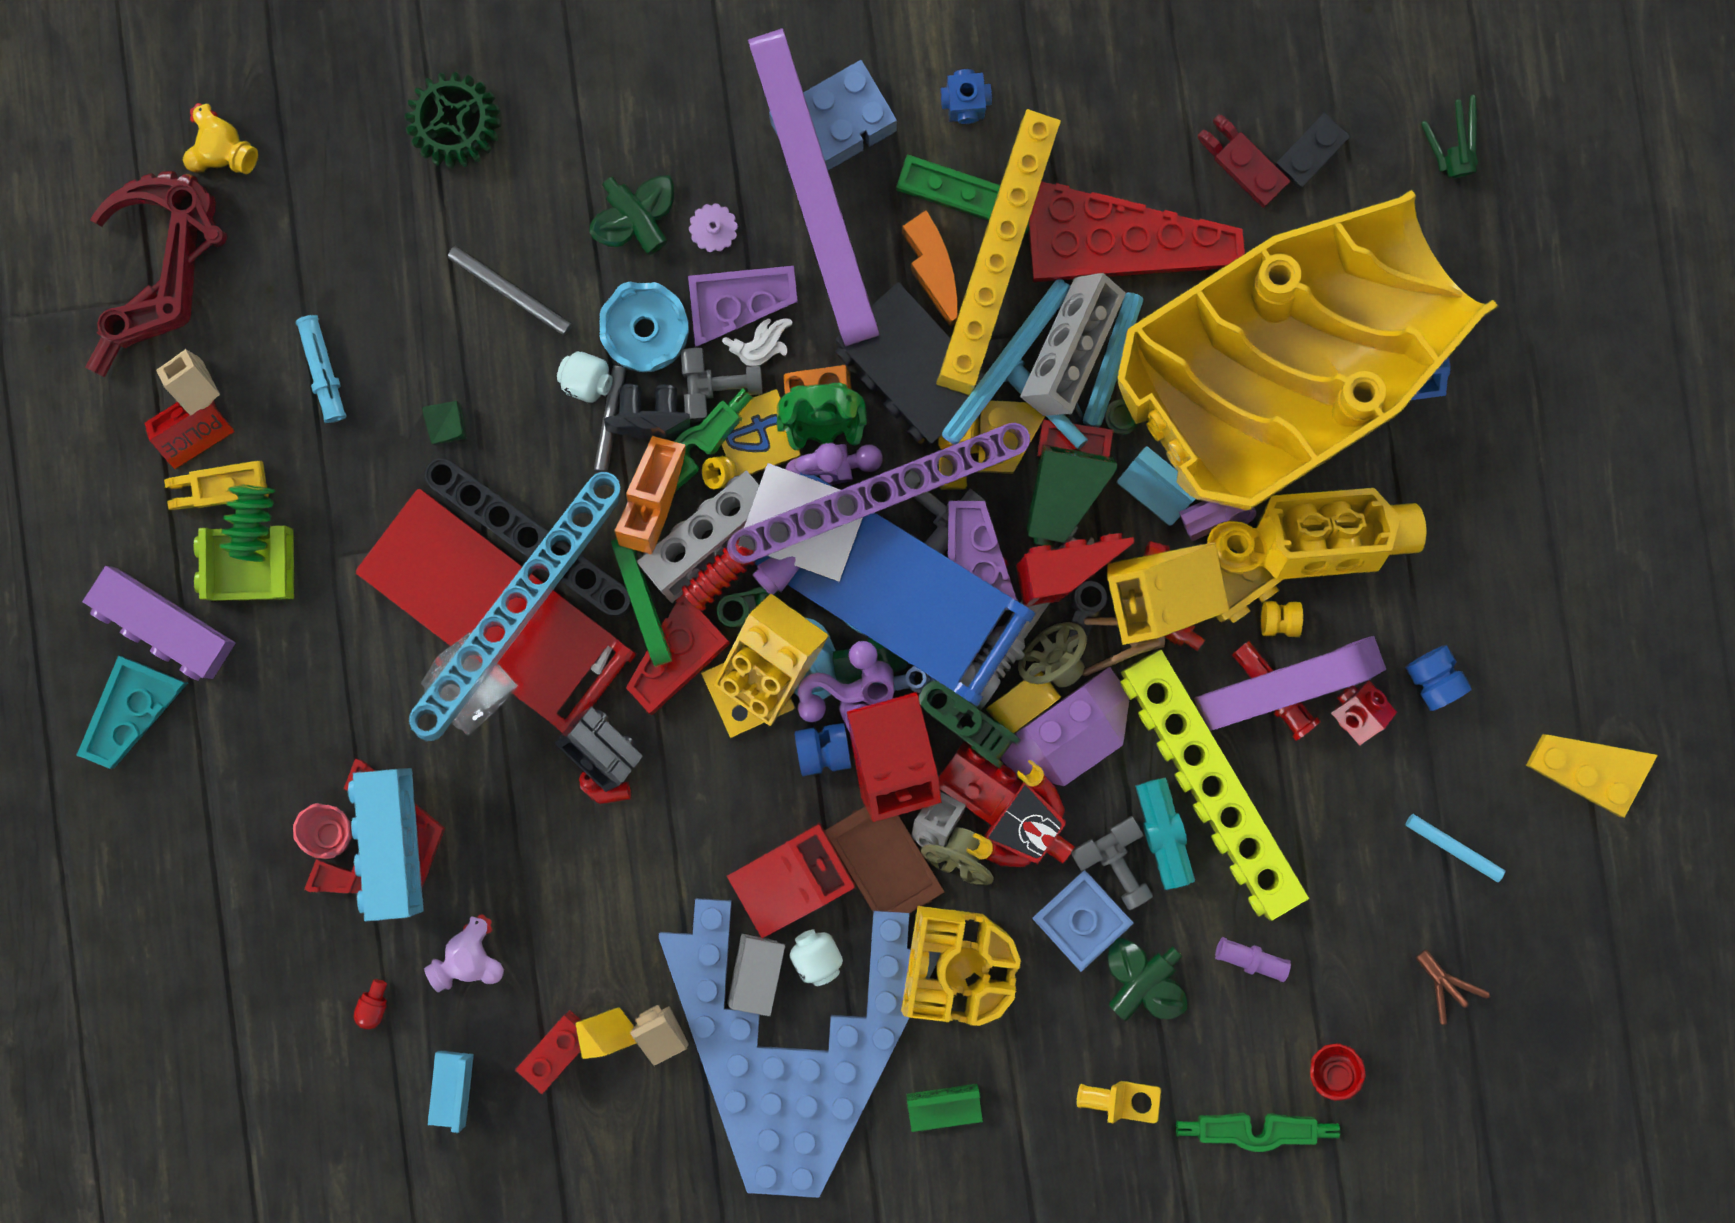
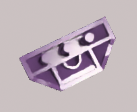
(1073, 731)

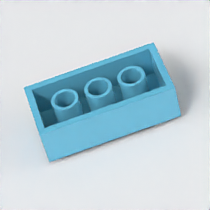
(386, 844)

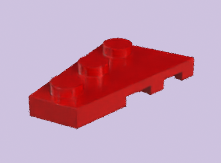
(692, 645)

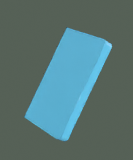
(1155, 486)
(450, 1090)

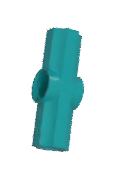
(1165, 833)

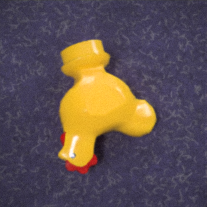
(217, 144)

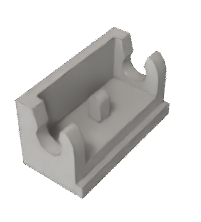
(755, 975)

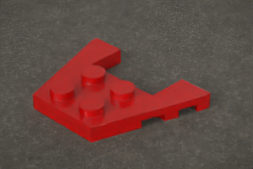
(333, 878)

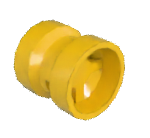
(1281, 619)

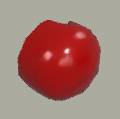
(1337, 1072)

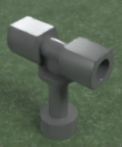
(702, 384)
(939, 538)
(1111, 851)

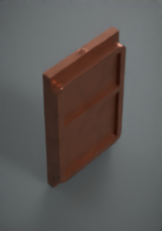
(884, 862)

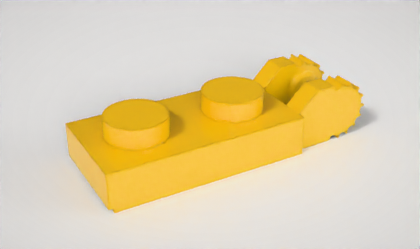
(212, 484)

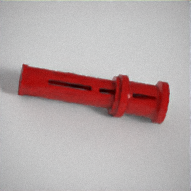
(1295, 715)

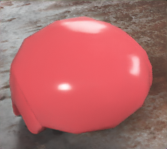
(322, 831)

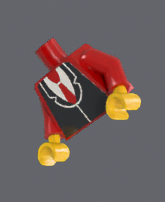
(1027, 825)

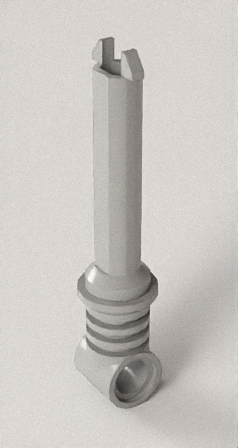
(1014, 653)

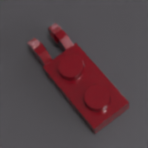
(1245, 162)

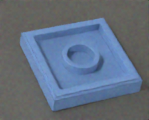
(1082, 920)

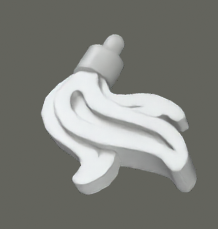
(763, 345)

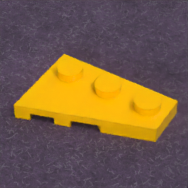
(1593, 770)

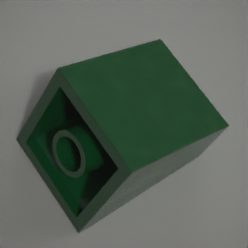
(1064, 491)

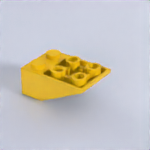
(1166, 592)
(770, 658)

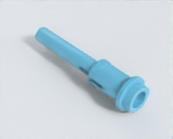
(1018, 379)

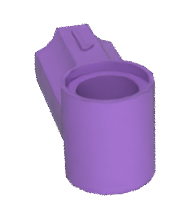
(1206, 515)

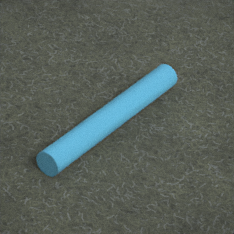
(1455, 848)

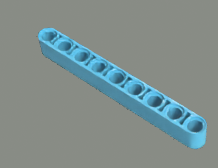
(511, 622)

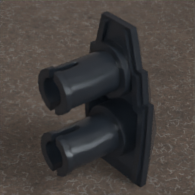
(661, 423)

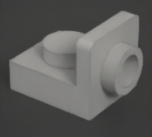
(937, 822)

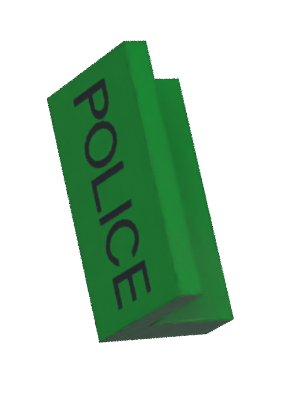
(944, 1107)

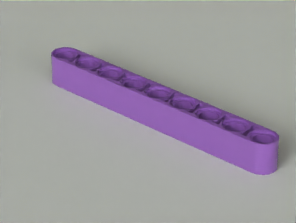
(813, 187)
(896, 489)

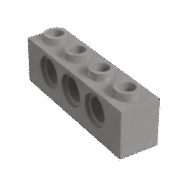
(1073, 345)
(687, 535)

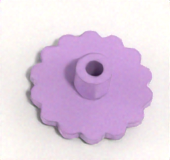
(713, 227)

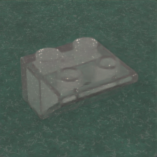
(485, 700)

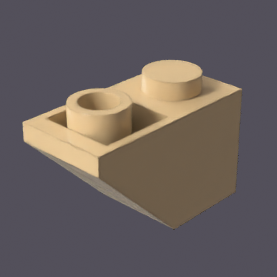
(188, 381)
(659, 1034)

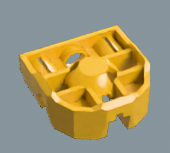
(958, 959)

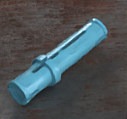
(325, 383)

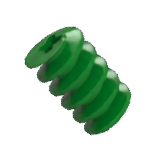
(247, 522)

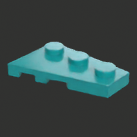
(127, 710)

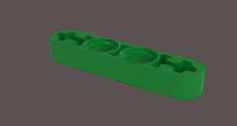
(642, 604)

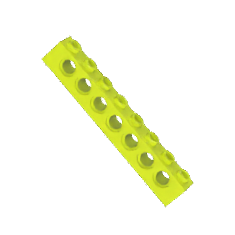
(1286, 889)

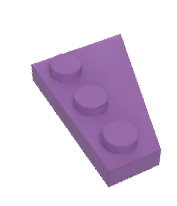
(737, 298)
(975, 544)

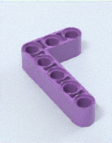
(1291, 684)

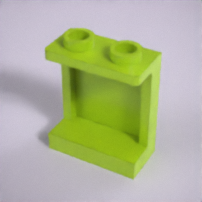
(236, 579)

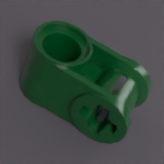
(748, 600)

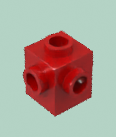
(1363, 711)

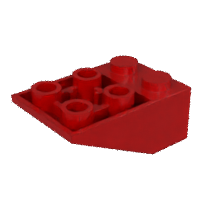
(1052, 574)
(893, 757)
(791, 881)

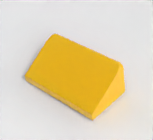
(604, 1033)

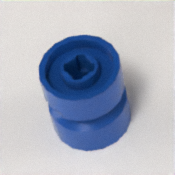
(1438, 678)
(822, 749)

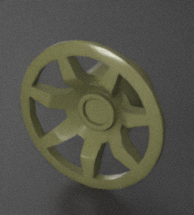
(1058, 659)
(957, 856)

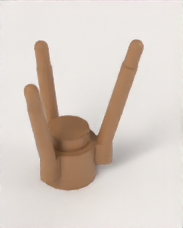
(1137, 647)

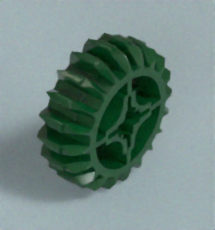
(440, 125)

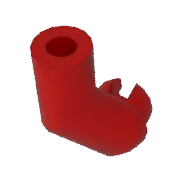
(595, 792)

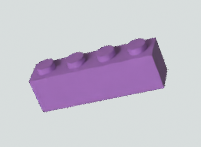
(159, 623)

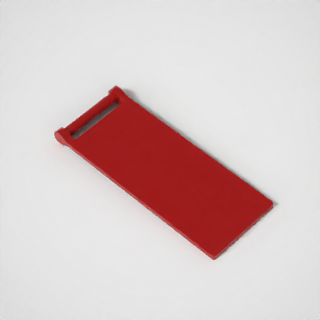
(454, 576)

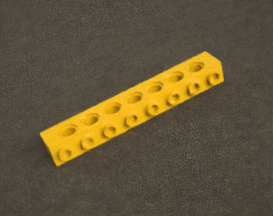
(998, 252)

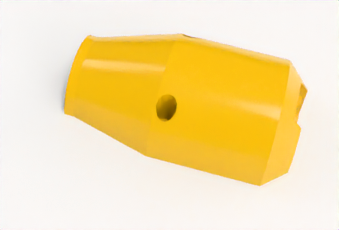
(1275, 379)

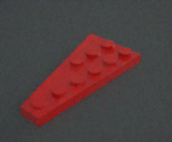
(1098, 234)

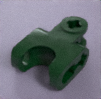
(984, 731)

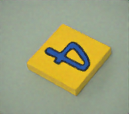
(756, 437)

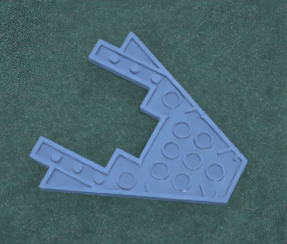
(779, 1105)

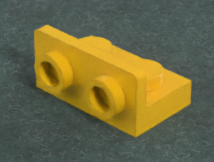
(1244, 589)

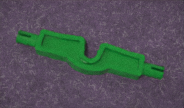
(711, 432)
(1277, 1130)

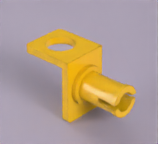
(1119, 1101)

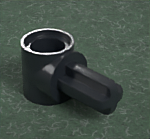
(1086, 610)

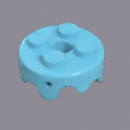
(637, 302)

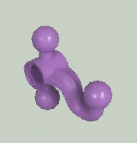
(835, 464)
(862, 656)

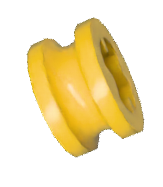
(710, 471)

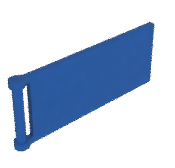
(916, 604)

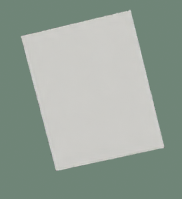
(786, 490)

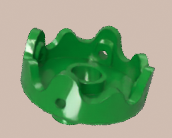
(821, 414)

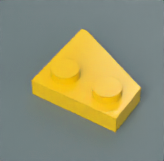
(1002, 413)

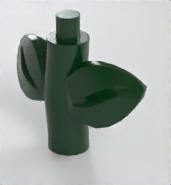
(634, 214)
(1145, 981)

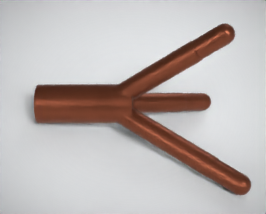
(1442, 979)

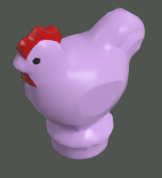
(466, 958)

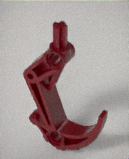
(171, 307)

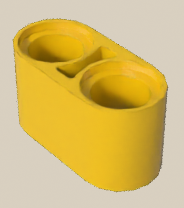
(1023, 704)

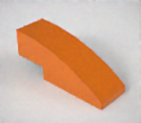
(933, 266)
(650, 495)

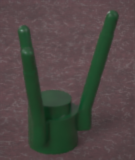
(1462, 158)

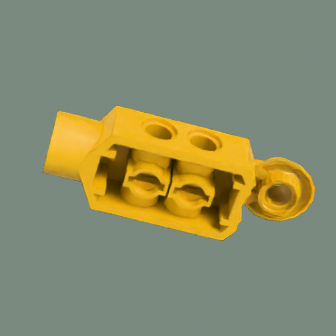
(1321, 535)

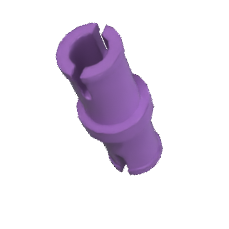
(1253, 959)

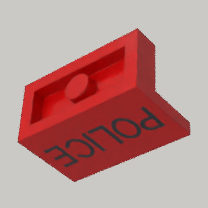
(185, 436)

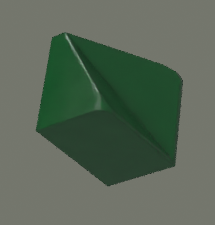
(444, 422)

